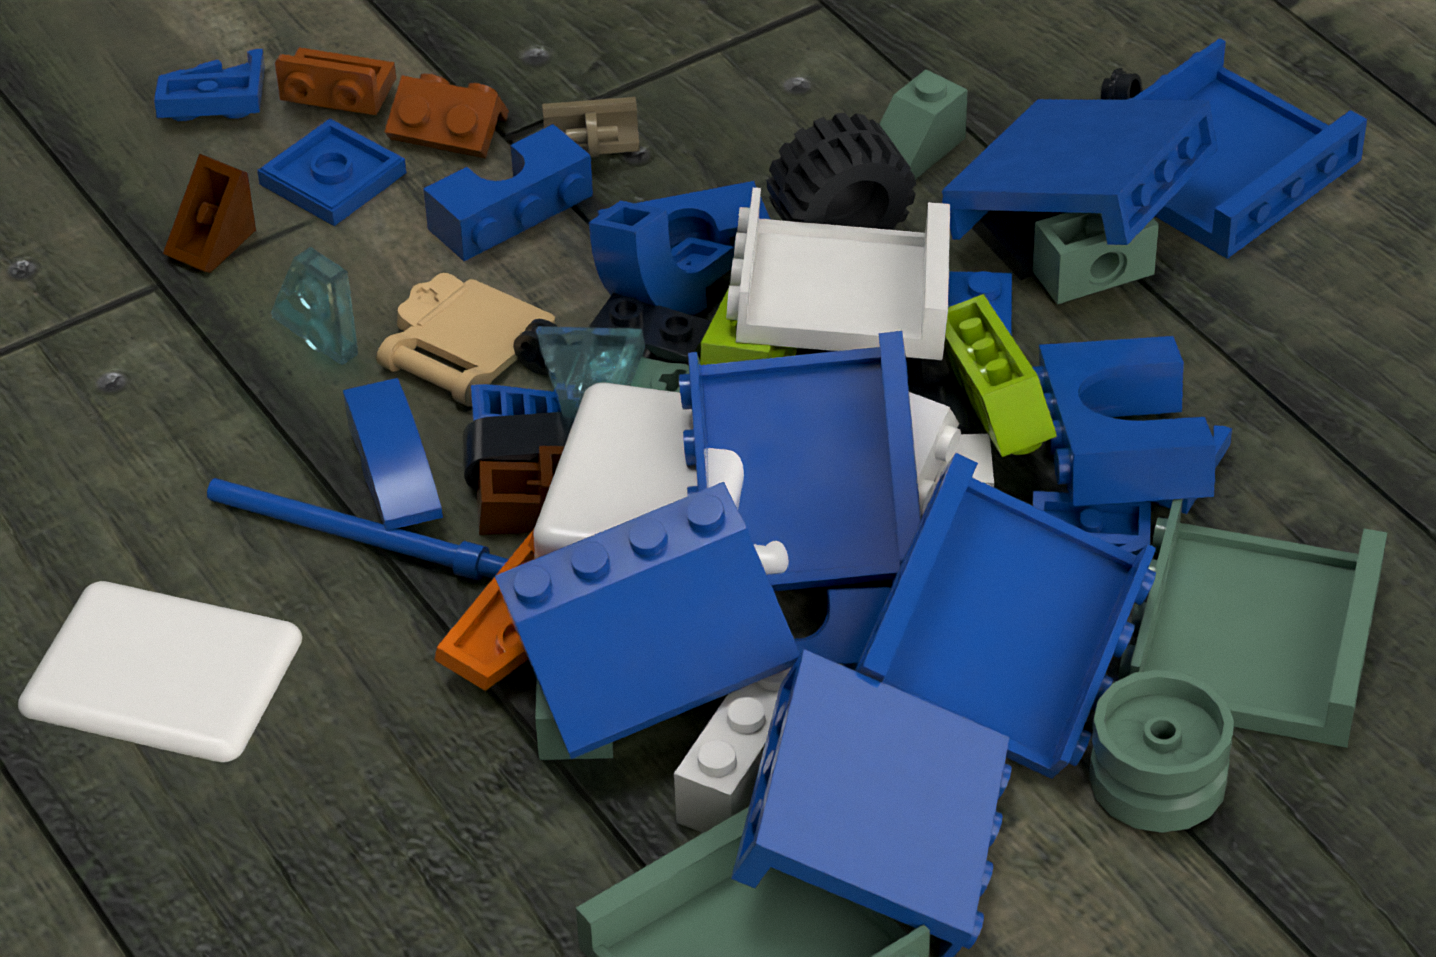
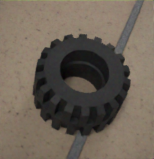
(842, 175)

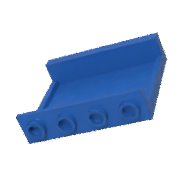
(1265, 157)
(1087, 159)
(820, 456)
(1007, 618)
(877, 800)

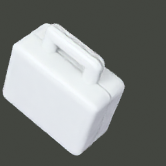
(626, 462)
(161, 671)

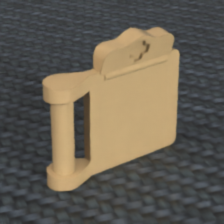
(461, 324)

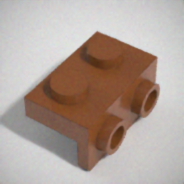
(334, 80)
(445, 115)

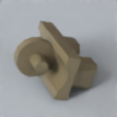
(597, 125)

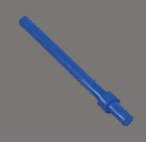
(466, 559)

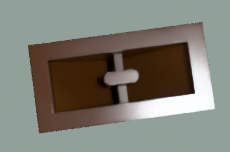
(212, 215)

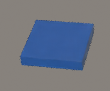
(332, 171)

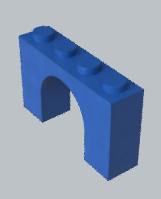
(1117, 458)

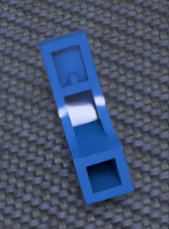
(637, 262)

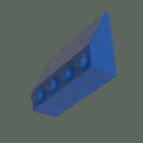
(648, 619)

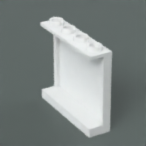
(840, 283)

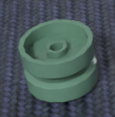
(1161, 750)

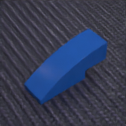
(391, 454)

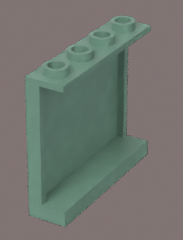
(1261, 623)
(695, 909)

